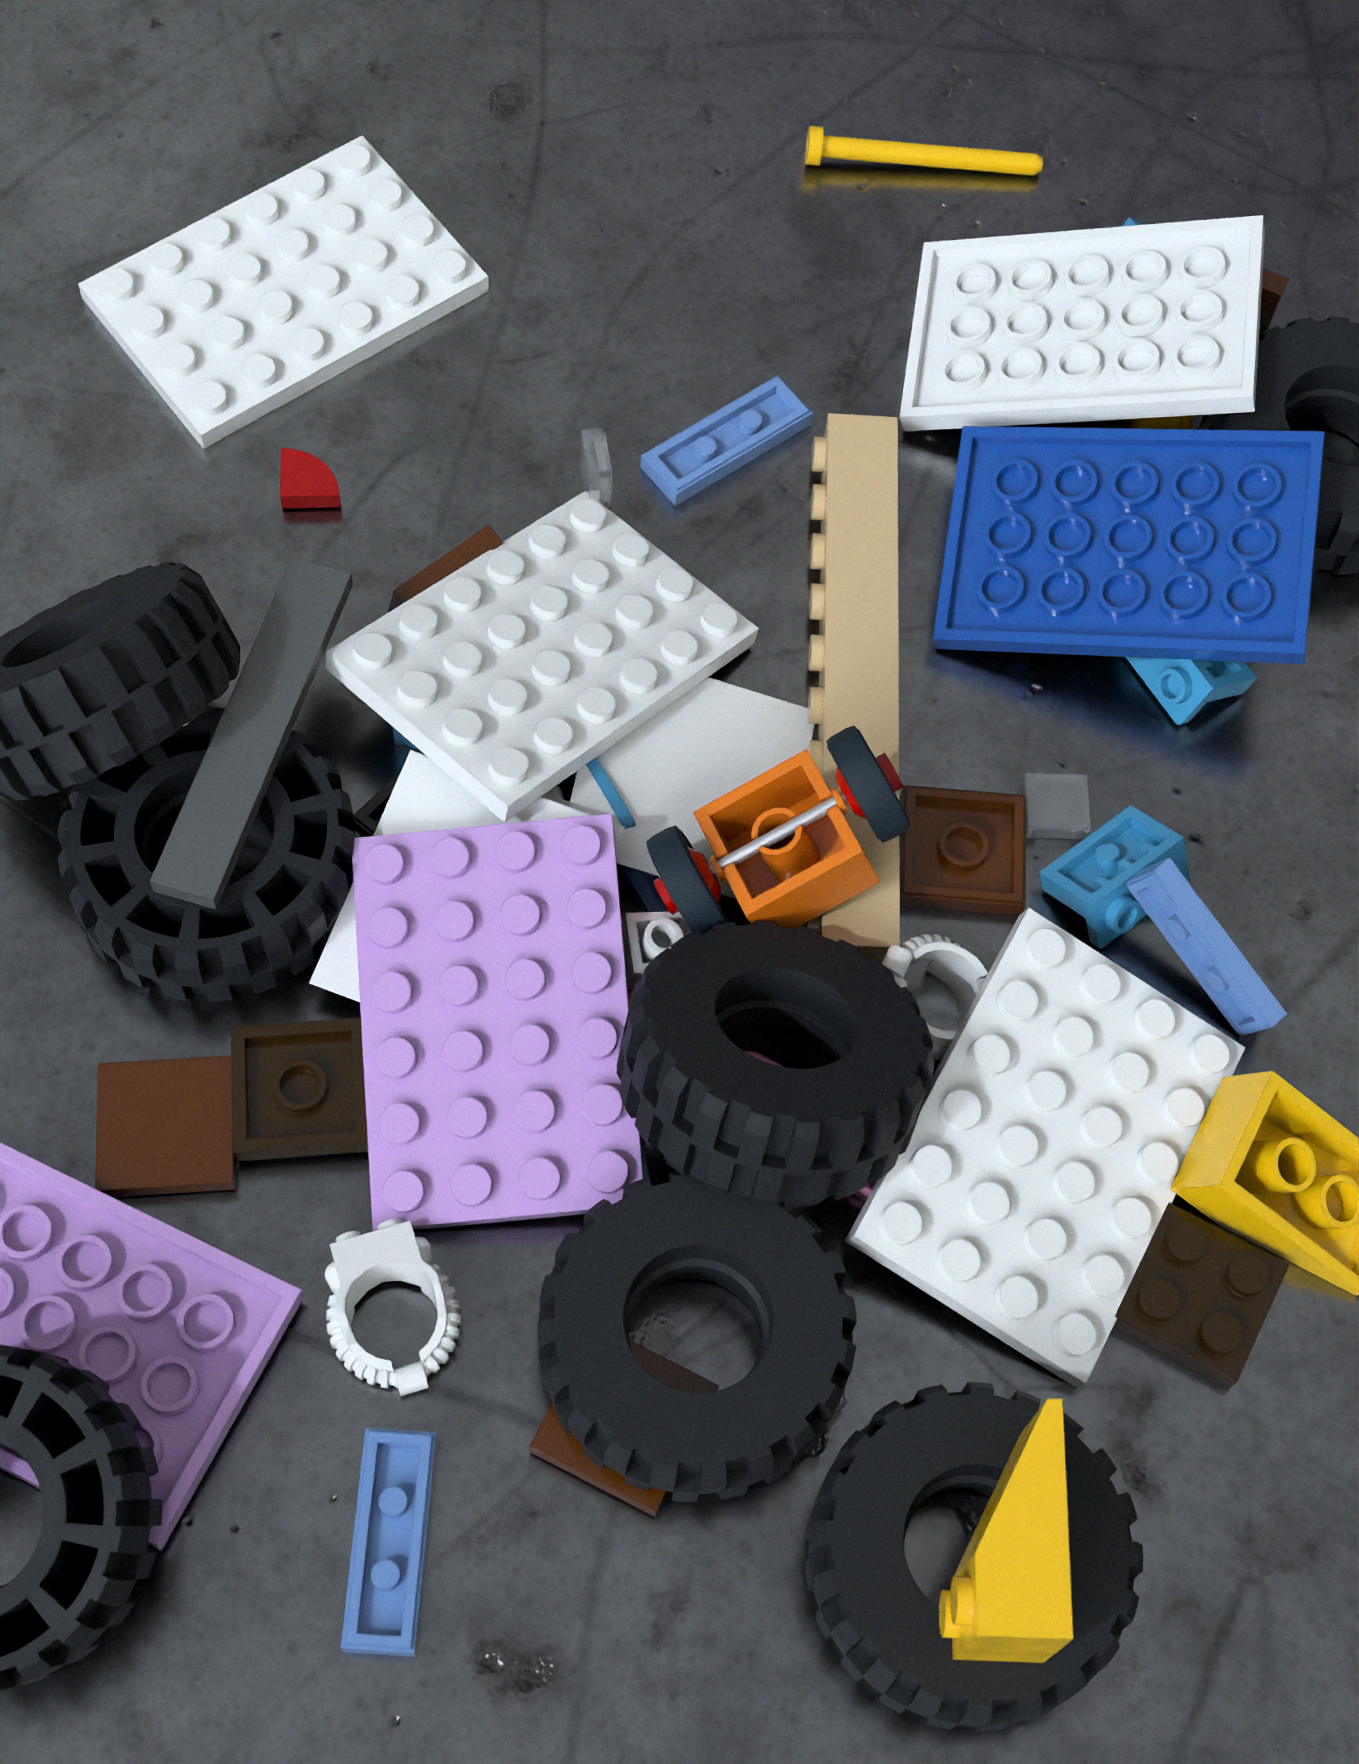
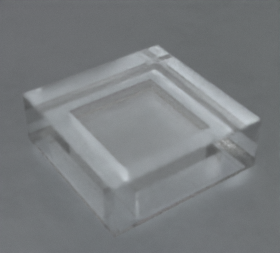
(596, 465)
(1056, 806)

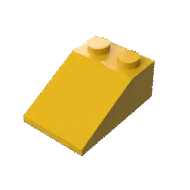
(1278, 1175)
(1015, 1577)

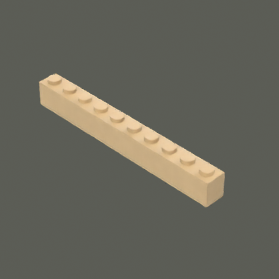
(858, 643)

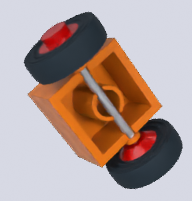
(783, 840)

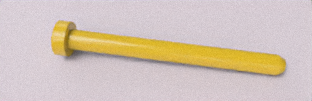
(918, 154)

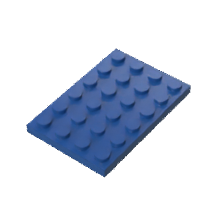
(1132, 543)

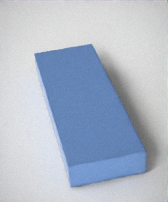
(726, 440)
(1205, 948)
(389, 1542)

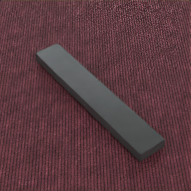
(252, 734)

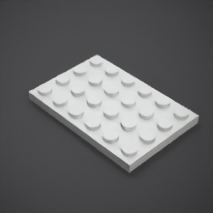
(283, 290)
(1086, 325)
(541, 653)
(1047, 1147)

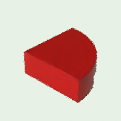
(306, 481)

